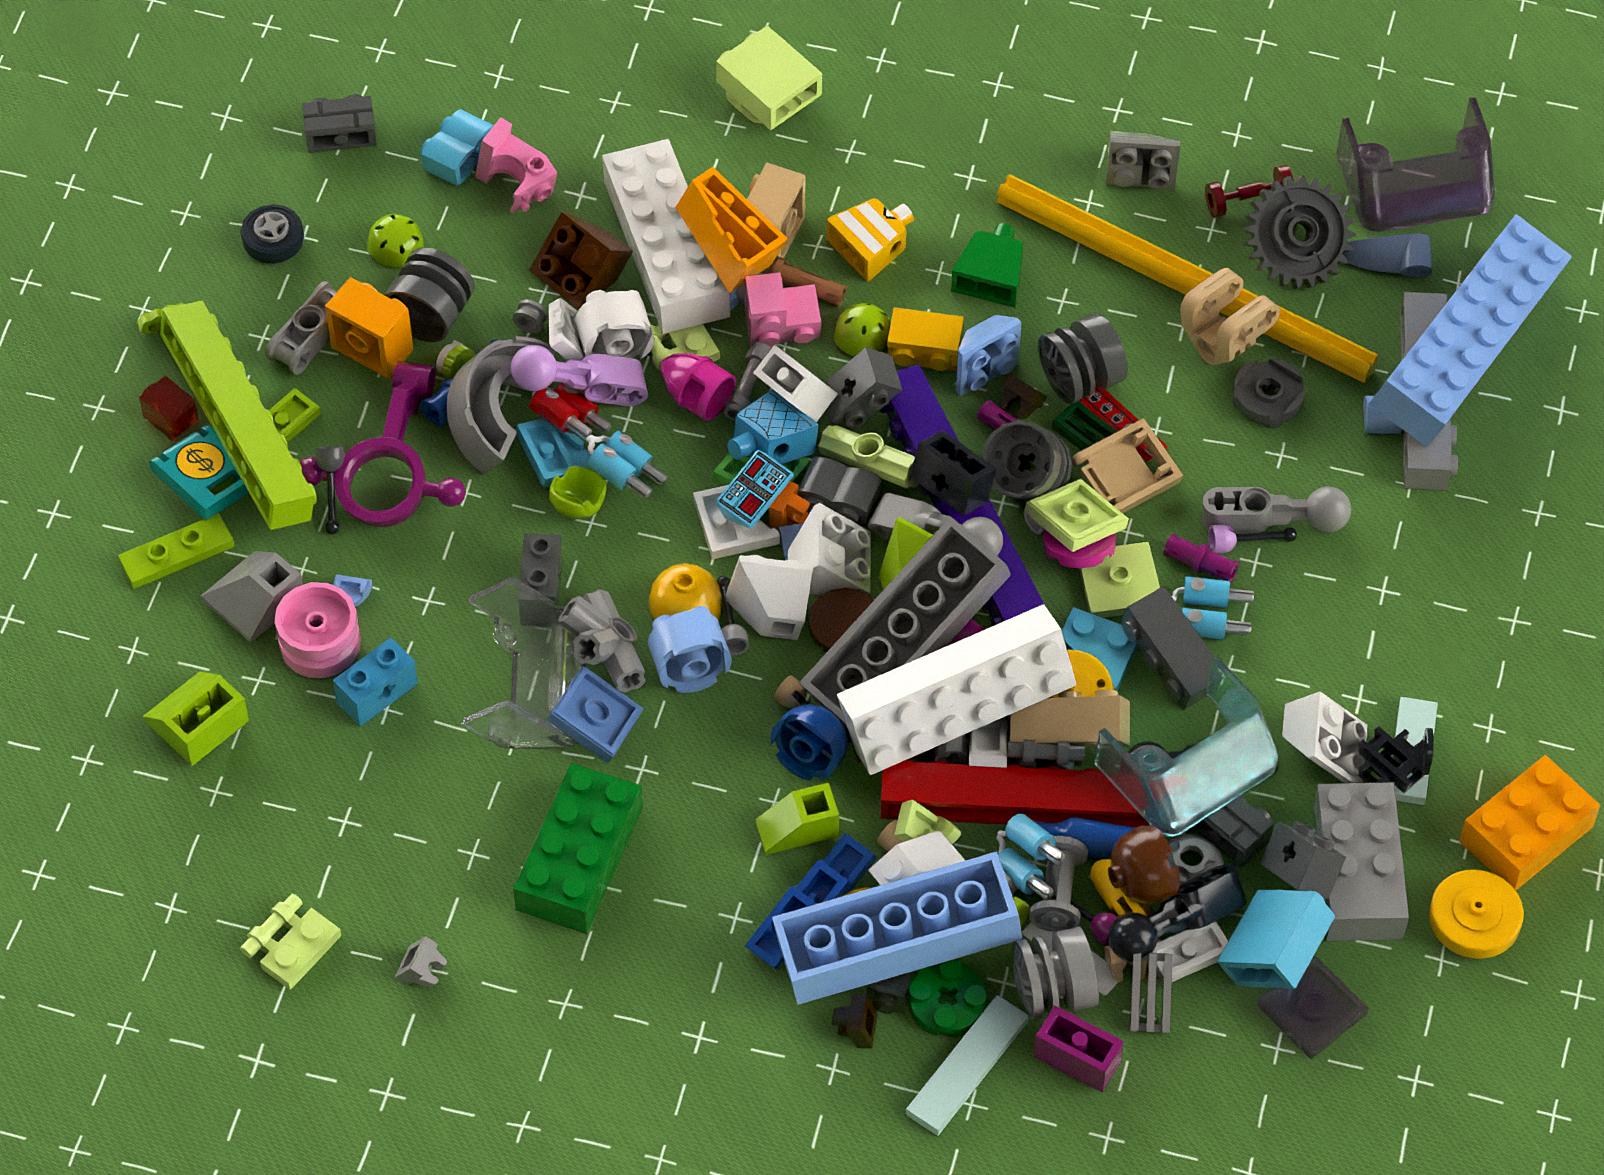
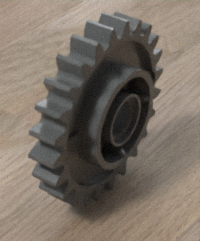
(1275, 241)

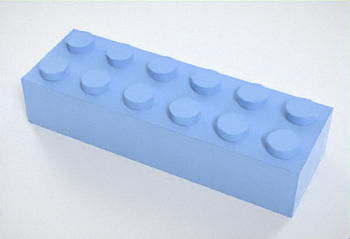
(897, 928)

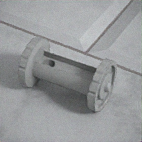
(1057, 912)

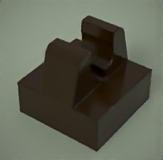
(1016, 389)
(857, 1021)

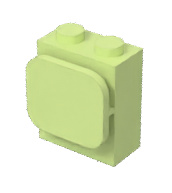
(767, 78)

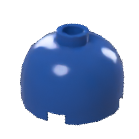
(810, 741)

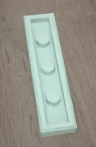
(967, 1065)

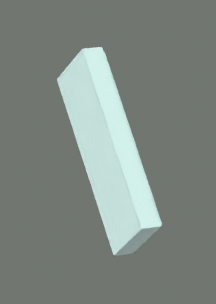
(1415, 717)

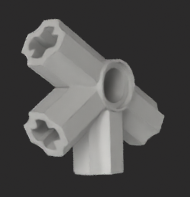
(604, 638)

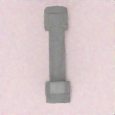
(739, 400)

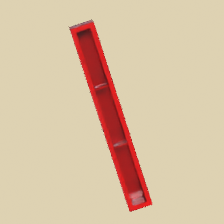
(999, 793)

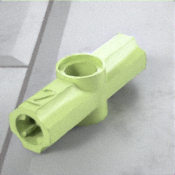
(868, 453)

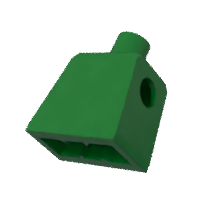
(990, 266)

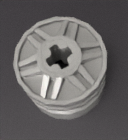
(1046, 975)

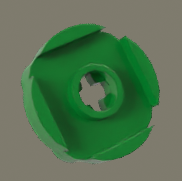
(947, 1018)

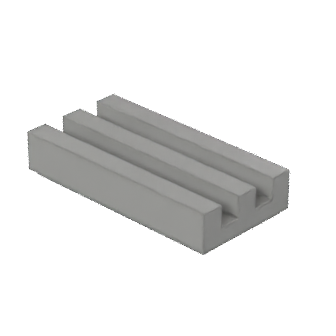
(1150, 1026)

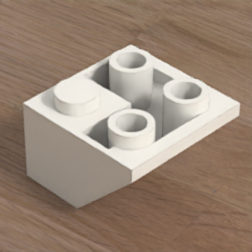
(836, 549)
(771, 594)
(1326, 735)

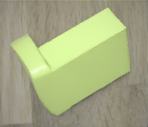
(918, 821)

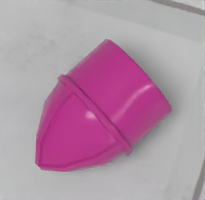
(697, 383)

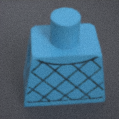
(773, 428)

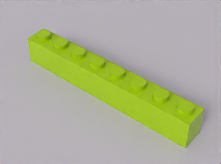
(237, 415)

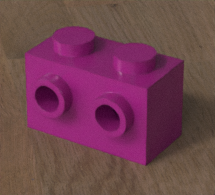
(1078, 1048)

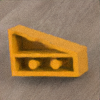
(729, 229)

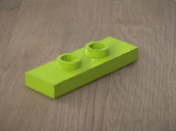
(176, 551)

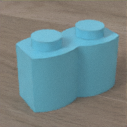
(455, 148)

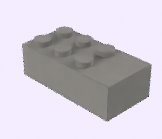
(1371, 886)

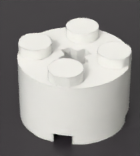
(614, 324)

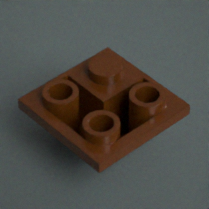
(579, 259)

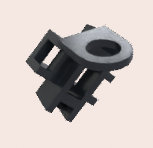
(1414, 759)

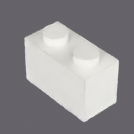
(795, 383)

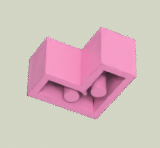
(780, 313)

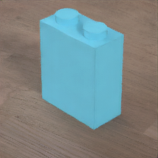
(1276, 938)

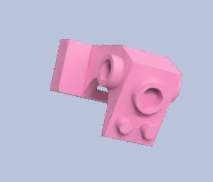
(508, 154)

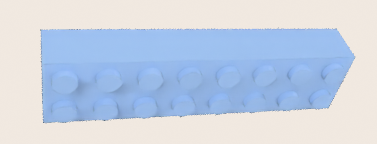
(1470, 331)

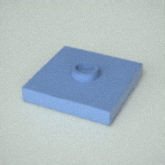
(595, 714)

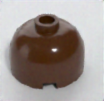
(1142, 867)

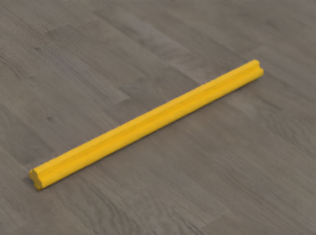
(1178, 274)

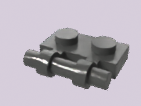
(1059, 754)

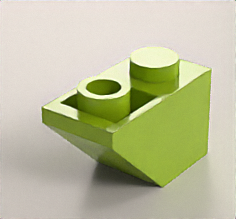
(799, 820)

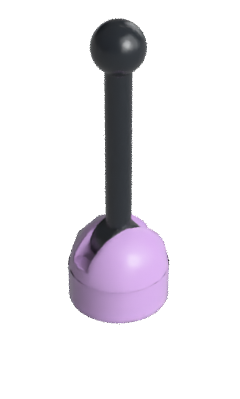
(1223, 538)

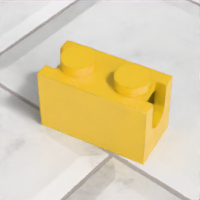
(925, 339)

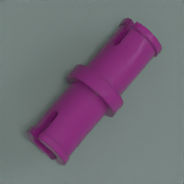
(1201, 558)

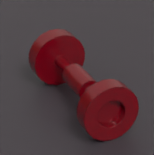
(1217, 199)

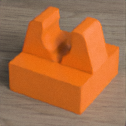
(788, 508)

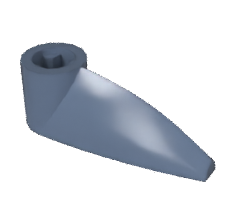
(1393, 254)

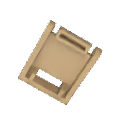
(1120, 472)

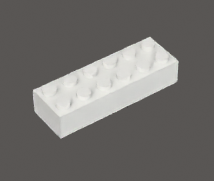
(673, 268)
(957, 689)

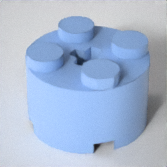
(689, 649)

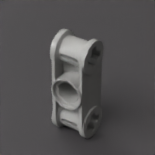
(294, 342)

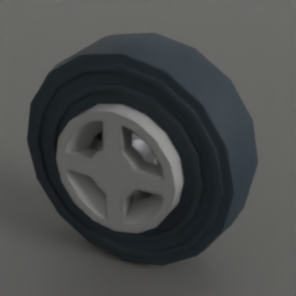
(282, 224)

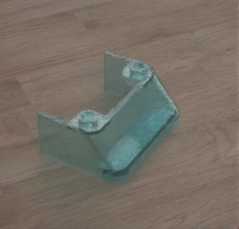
(1205, 777)

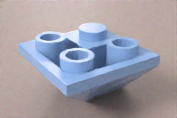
(987, 352)

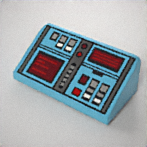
(753, 490)

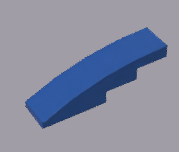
(823, 882)

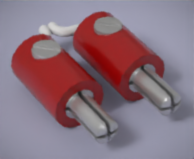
(568, 410)

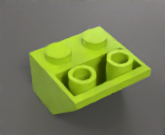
(198, 716)

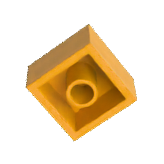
(369, 327)

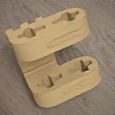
(1219, 337)

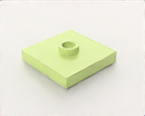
(1076, 515)
(1119, 580)

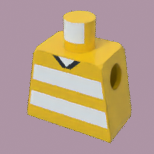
(869, 235)

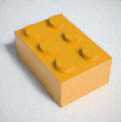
(1529, 822)

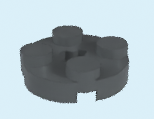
(1263, 408)

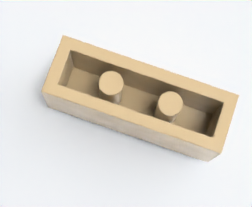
(1073, 719)

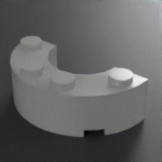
(474, 403)

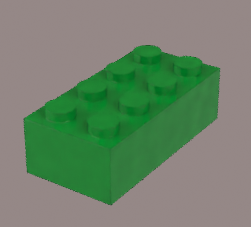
(578, 848)

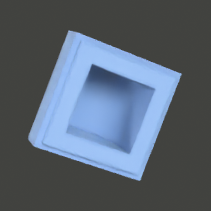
(1375, 421)

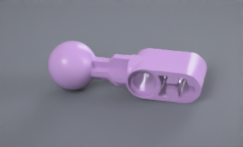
(597, 375)

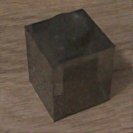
(891, 994)

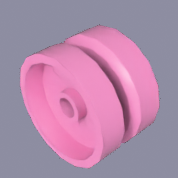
(317, 630)

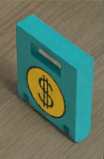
(196, 467)

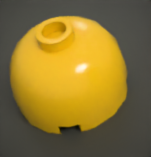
(682, 589)

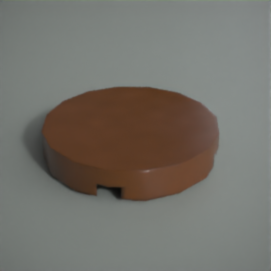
(834, 614)

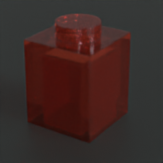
(168, 408)

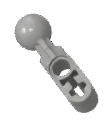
(1325, 509)
(930, 520)

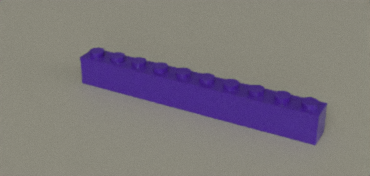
(917, 416)

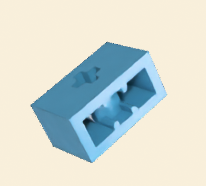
(375, 681)

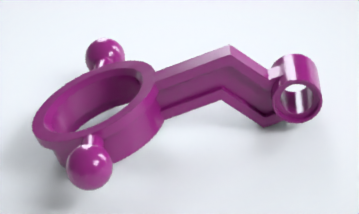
(408, 385)

